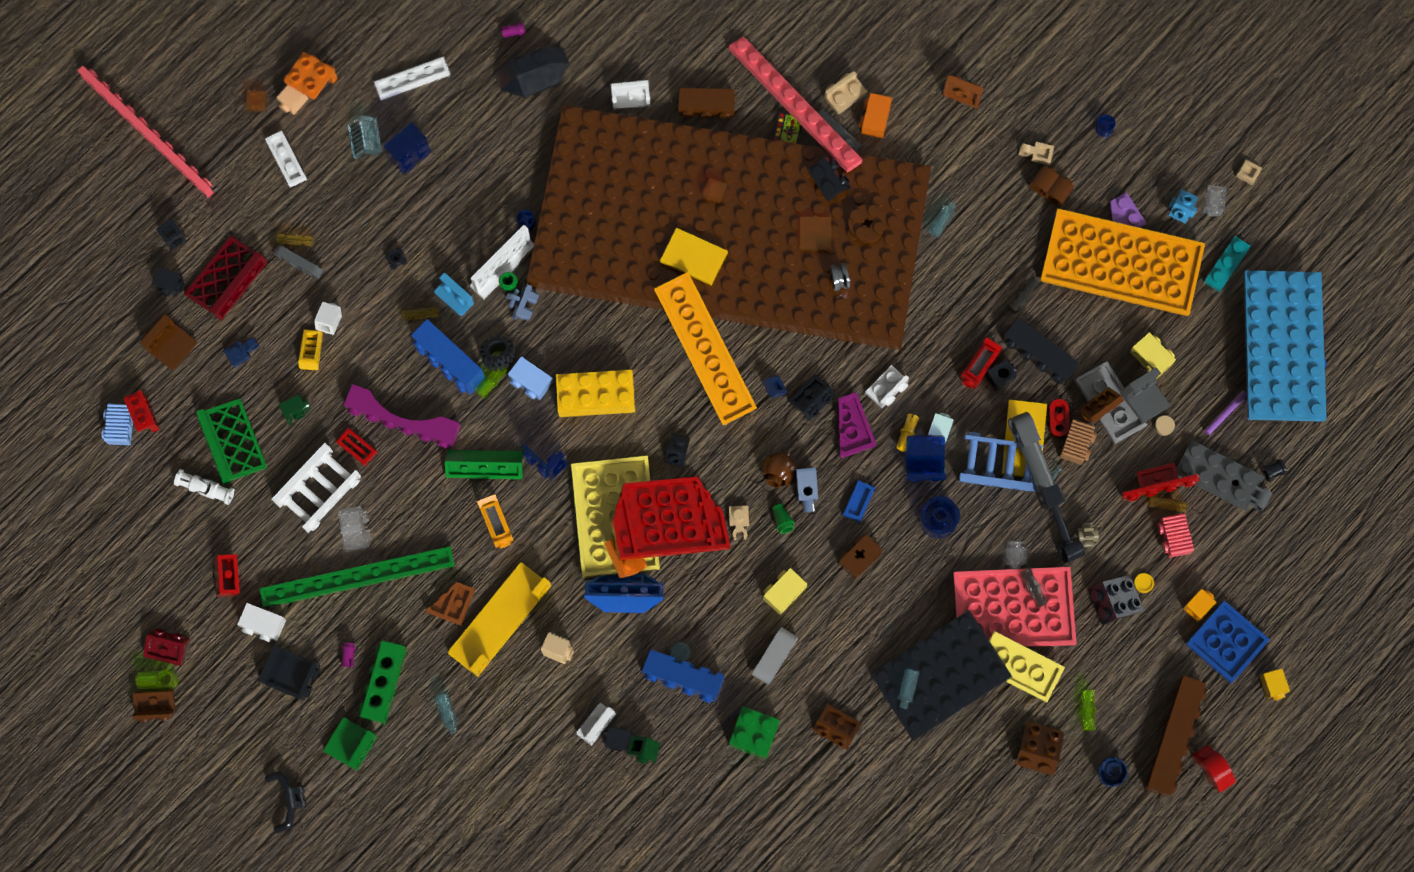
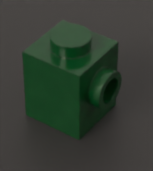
(643, 749)

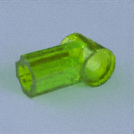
(155, 680)

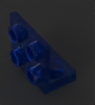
(555, 464)

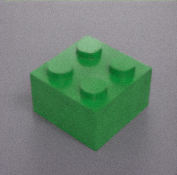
(754, 733)

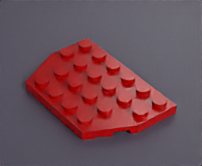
(667, 519)

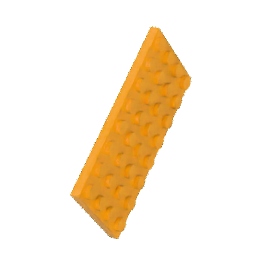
(1122, 262)

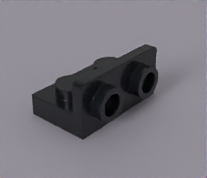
(812, 397)

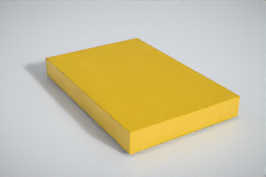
(694, 256)

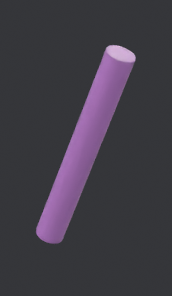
(1225, 413)

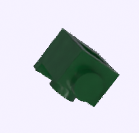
(294, 408)

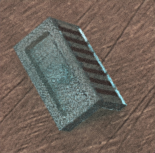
(364, 136)

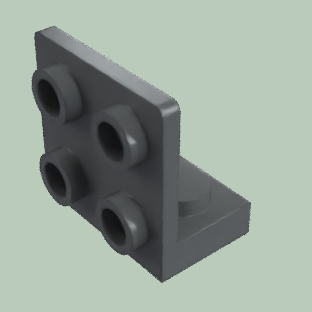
(1145, 397)

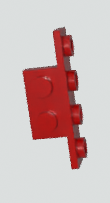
(1159, 479)

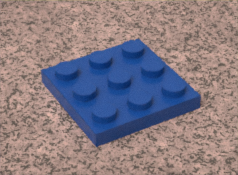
(1227, 642)

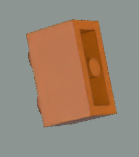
(876, 115)

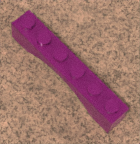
(440, 429)

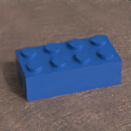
(448, 358)

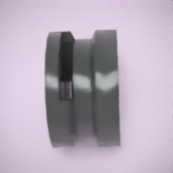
(839, 276)

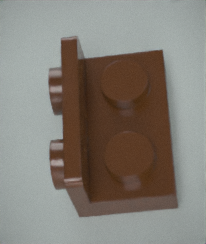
(1100, 405)
(837, 726)

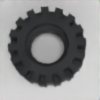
(493, 346)

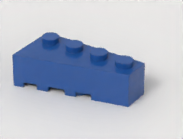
(683, 676)

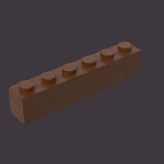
(1175, 736)

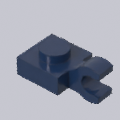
(238, 352)

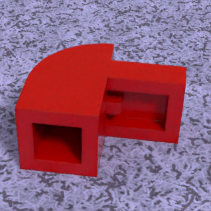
(1215, 767)

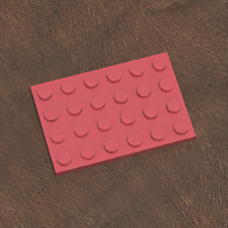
(1003, 605)

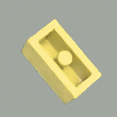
(1153, 354)
(784, 590)

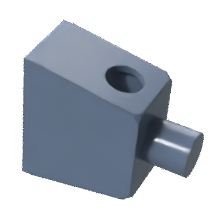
(807, 479)

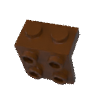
(168, 342)
(1040, 748)

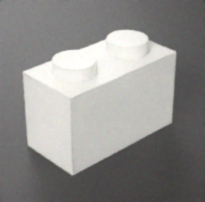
(261, 622)

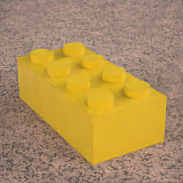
(595, 393)

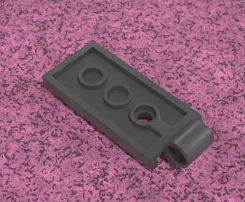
(1217, 474)

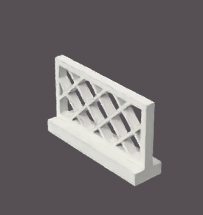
(503, 261)

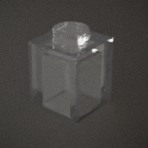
(1214, 200)

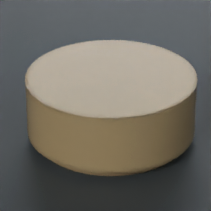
(1164, 425)

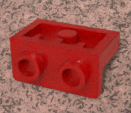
(141, 412)

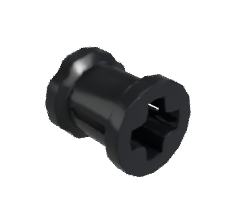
(1274, 470)

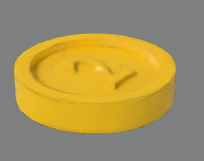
(1143, 583)

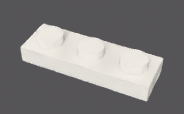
(285, 159)

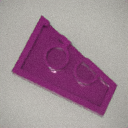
(853, 427)

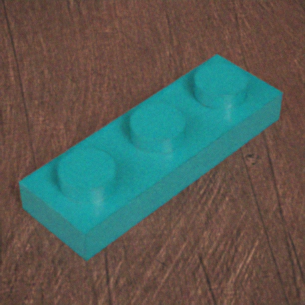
(1227, 264)

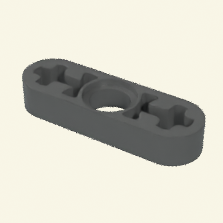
(298, 262)

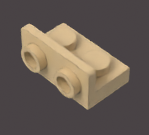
(844, 93)

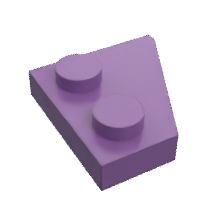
(1125, 212)

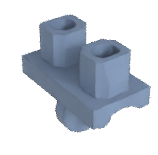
(526, 295)

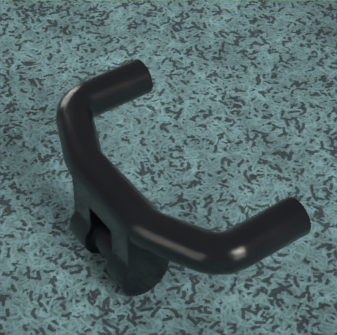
(291, 803)

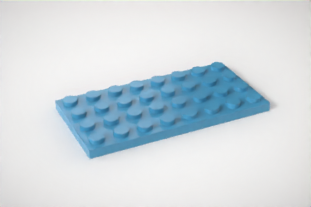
(1284, 346)

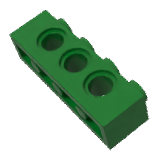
(384, 651)

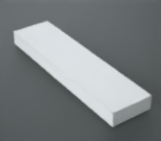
(412, 78)

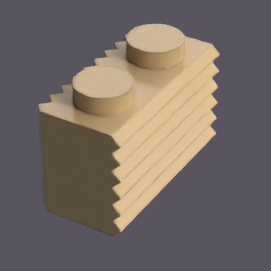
(557, 648)

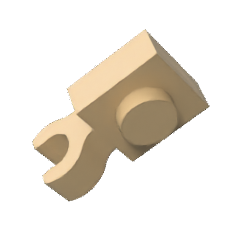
(1040, 153)

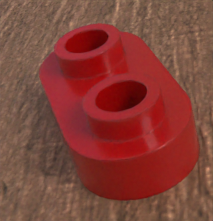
(1059, 419)

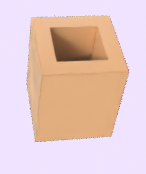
(291, 100)

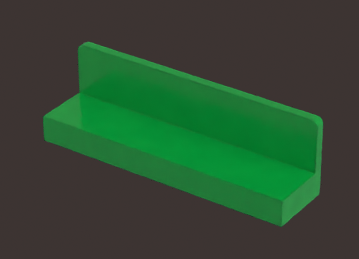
(484, 464)

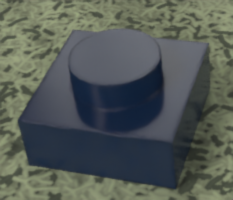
(774, 387)

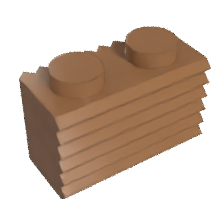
(1078, 442)

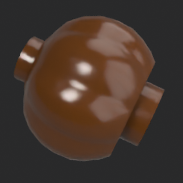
(779, 469)

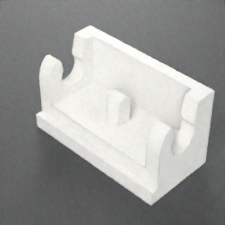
(630, 95)

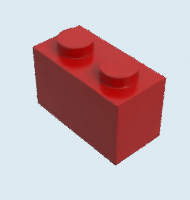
(226, 575)

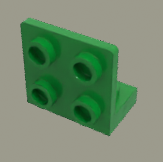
(350, 744)

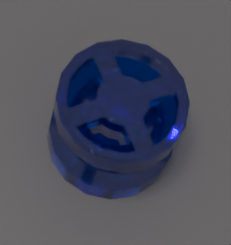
(1109, 124)
(525, 216)

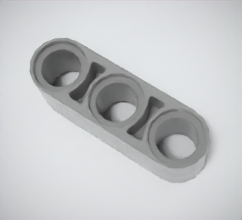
(775, 655)

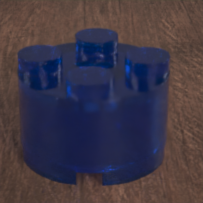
(949, 513)

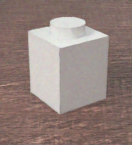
(328, 318)

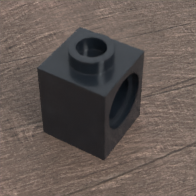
(171, 234)
(998, 382)
(617, 739)

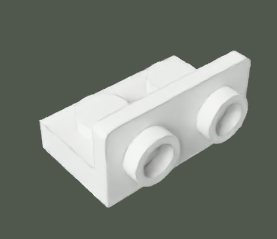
(887, 386)
(596, 723)

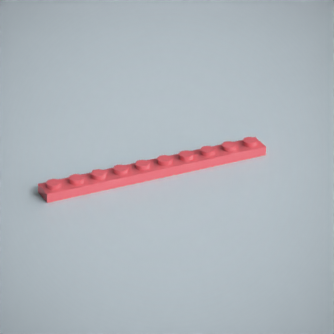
(795, 104)
(151, 135)

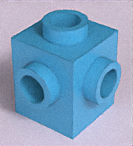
(1183, 206)

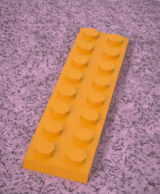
(705, 348)

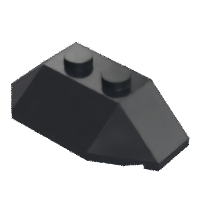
(533, 71)

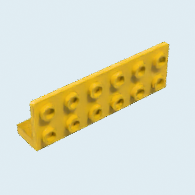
(499, 619)

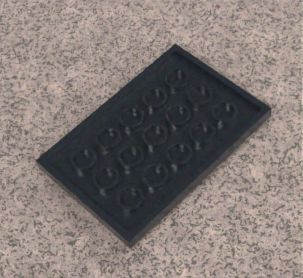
(953, 669)

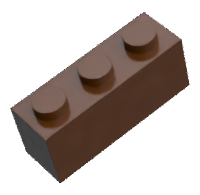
(706, 102)

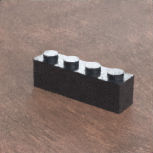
(1040, 351)

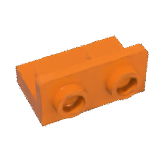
(624, 567)

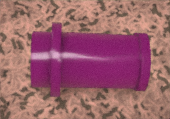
(512, 30)
(348, 654)

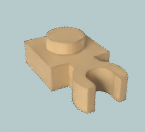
(739, 518)

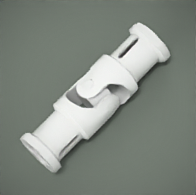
(198, 484)

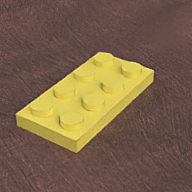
(1029, 669)

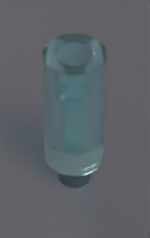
(942, 220)
(908, 687)
(447, 712)

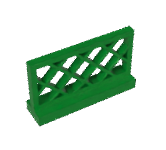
(217, 450)

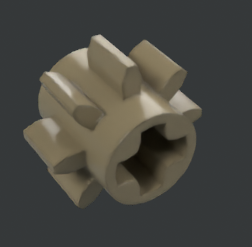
(1087, 534)

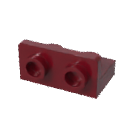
(165, 646)

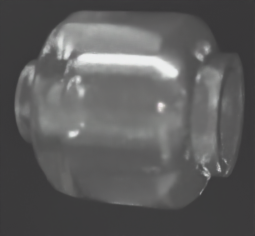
(1014, 554)

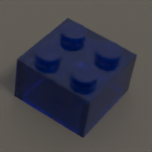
(407, 148)

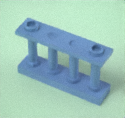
(988, 477)

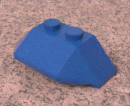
(624, 594)

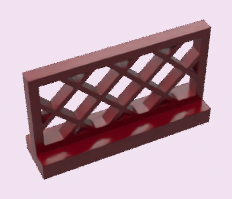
(247, 273)

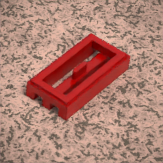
(368, 456)

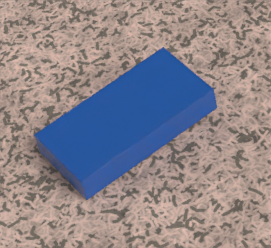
(858, 501)

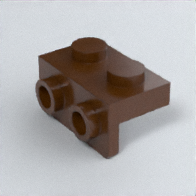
(153, 705)

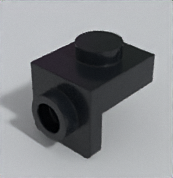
(677, 449)

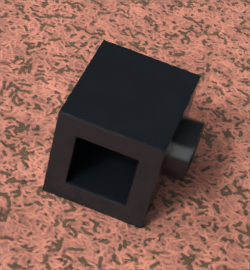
(168, 282)

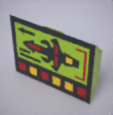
(787, 128)

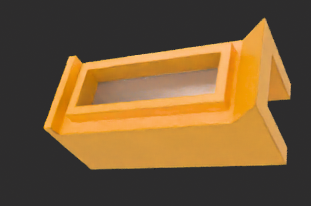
(495, 521)

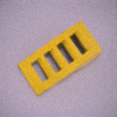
(310, 361)

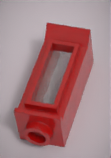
(980, 363)

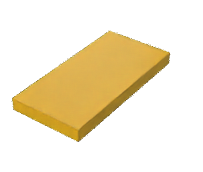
(1038, 413)

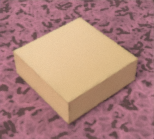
(1248, 172)

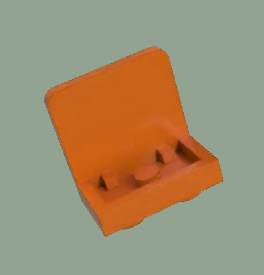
(310, 75)

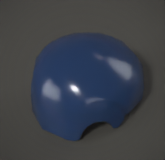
(1112, 771)

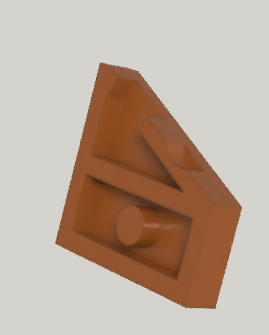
(453, 604)

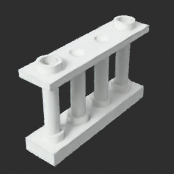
(310, 469)

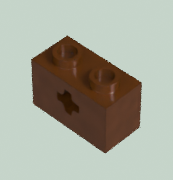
(854, 566)

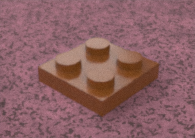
(963, 91)

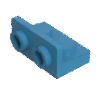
(453, 295)

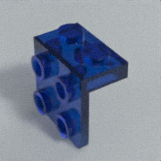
(925, 458)

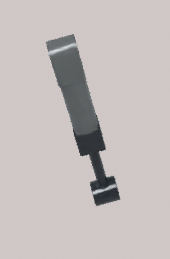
(1047, 491)

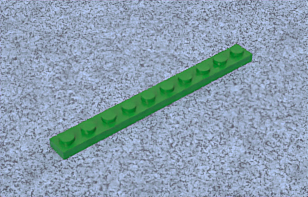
(357, 577)

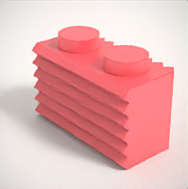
(1176, 535)

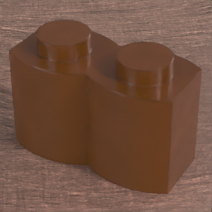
(1052, 186)

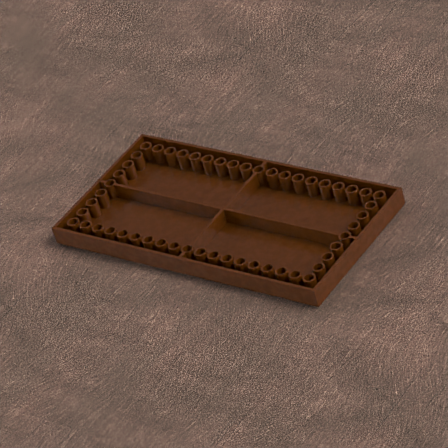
(631, 181)

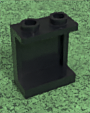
(289, 673)

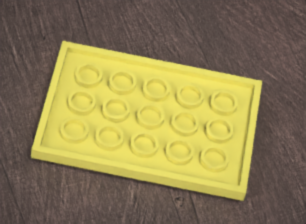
(596, 496)

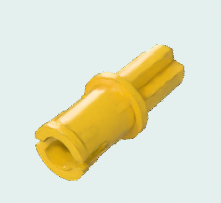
(907, 430)

